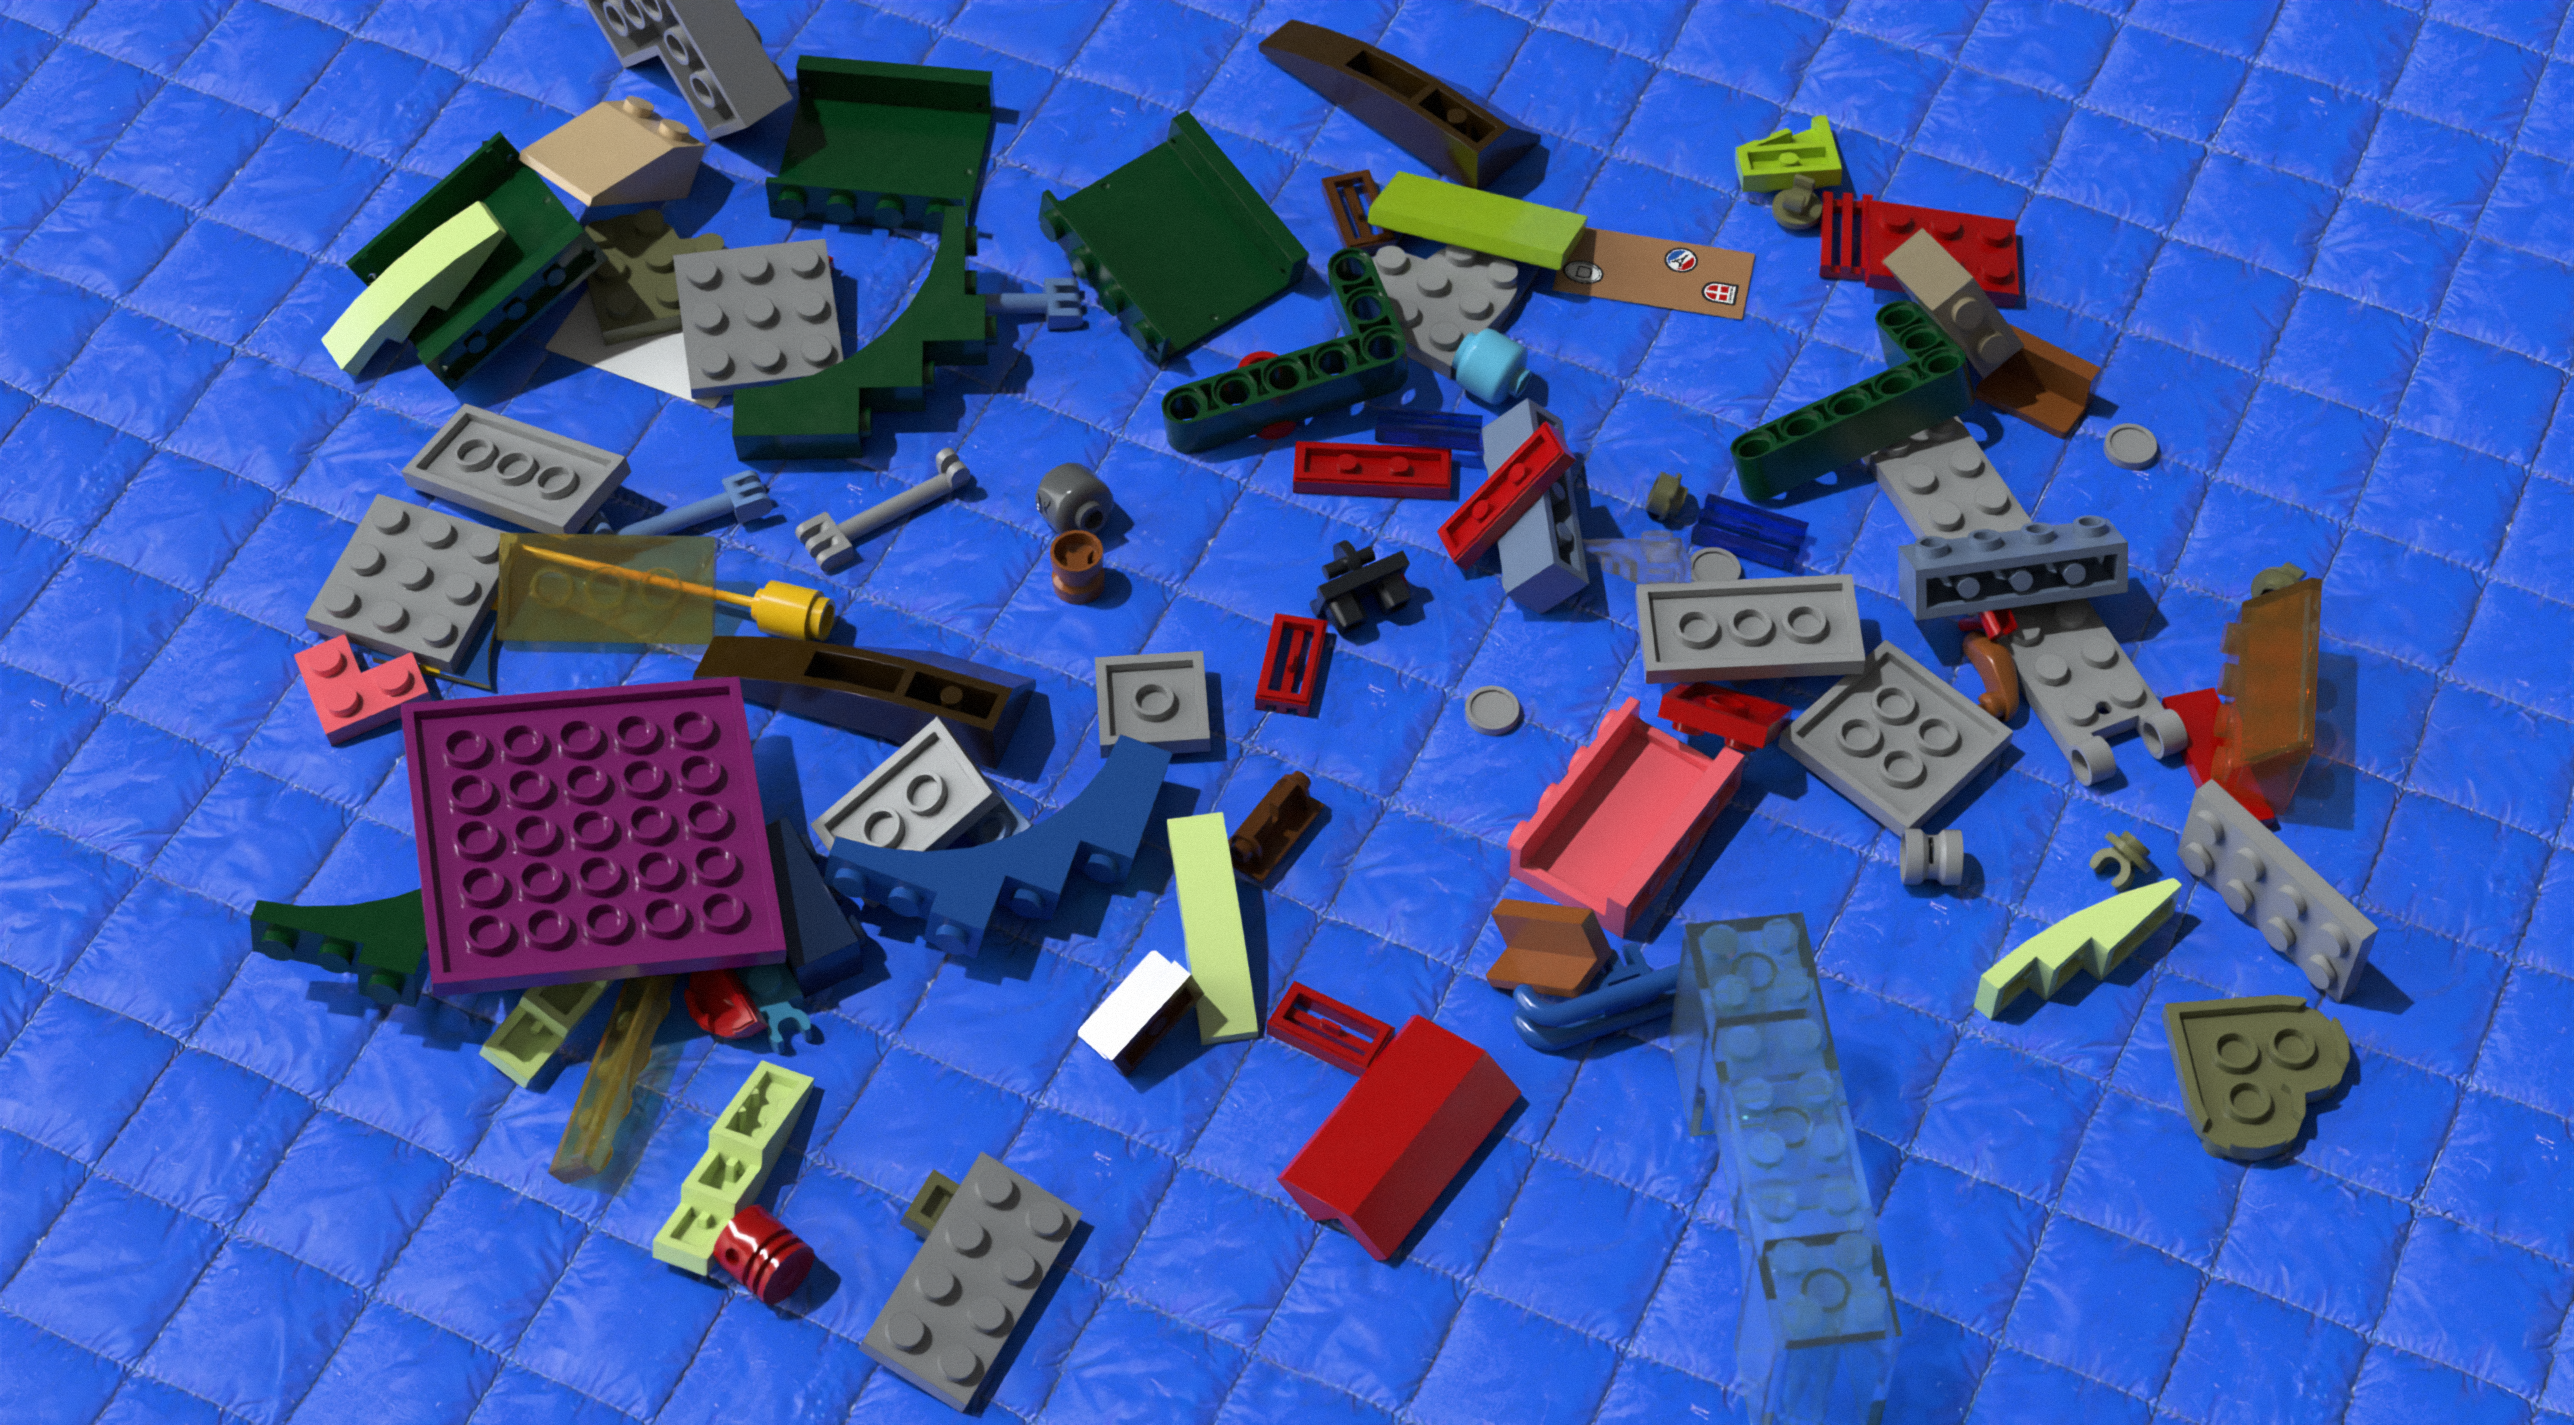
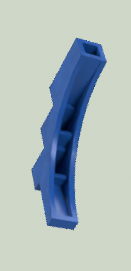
(1023, 872)

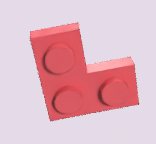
(353, 700)

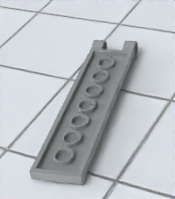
(2062, 649)

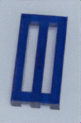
(1428, 428)
(1752, 526)

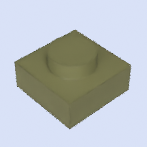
(929, 1204)

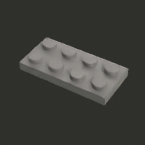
(516, 471)
(1749, 629)
(2276, 891)
(970, 1282)

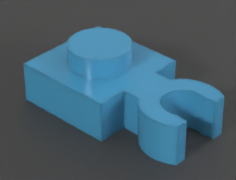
(778, 1001)

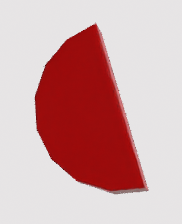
(722, 1004)

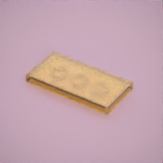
(607, 588)

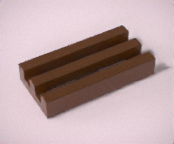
(1366, 242)

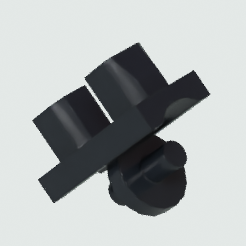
(1342, 596)

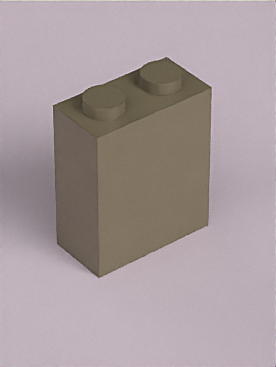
(1953, 302)

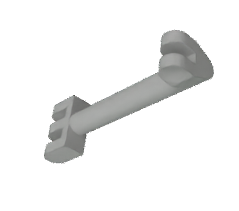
(831, 542)

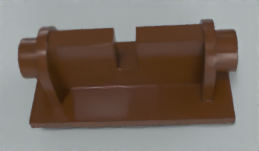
(1274, 826)

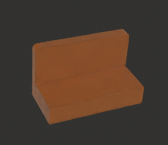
(2042, 385)
(1548, 947)

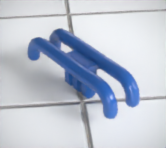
(1617, 1001)

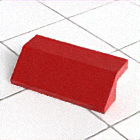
(1400, 1135)

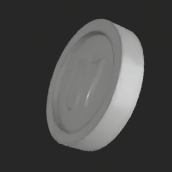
(2130, 446)
(1714, 565)
(1491, 710)

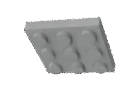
(756, 315)
(411, 584)
(1895, 739)

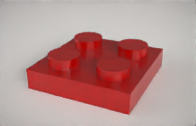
(1737, 716)

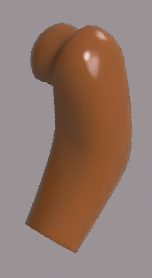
(1997, 673)

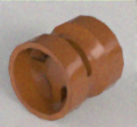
(1077, 567)

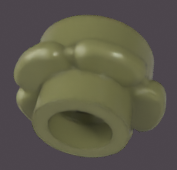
(1666, 495)

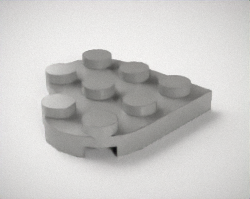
(1446, 298)

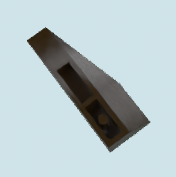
(1413, 107)
(877, 688)

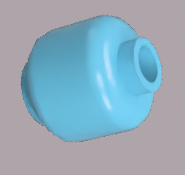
(1491, 366)

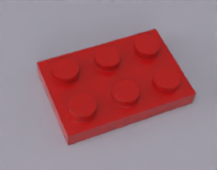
(1977, 242)

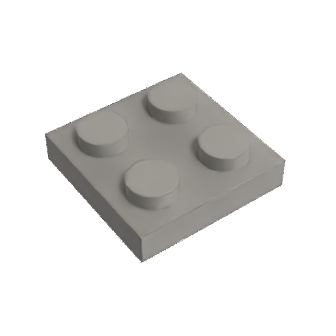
(1153, 701)

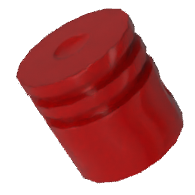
(765, 1254)

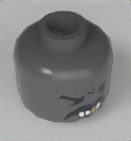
(1072, 498)

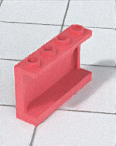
(1622, 819)

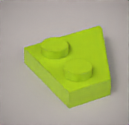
(1775, 160)

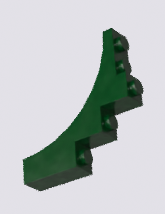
(833, 409)
(374, 939)

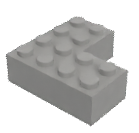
(706, 50)

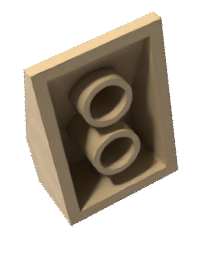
(618, 155)

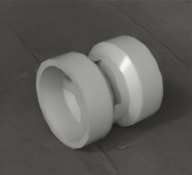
(1931, 857)

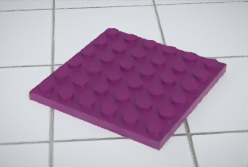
(589, 836)

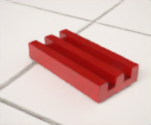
(1848, 208)
(1285, 698)
(1325, 1038)

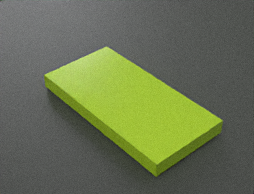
(1478, 220)

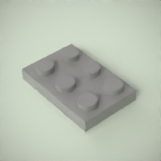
(914, 798)

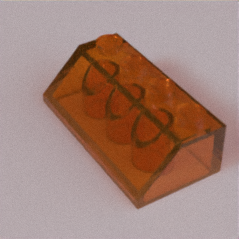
(2268, 695)

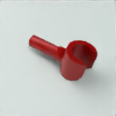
(1995, 623)

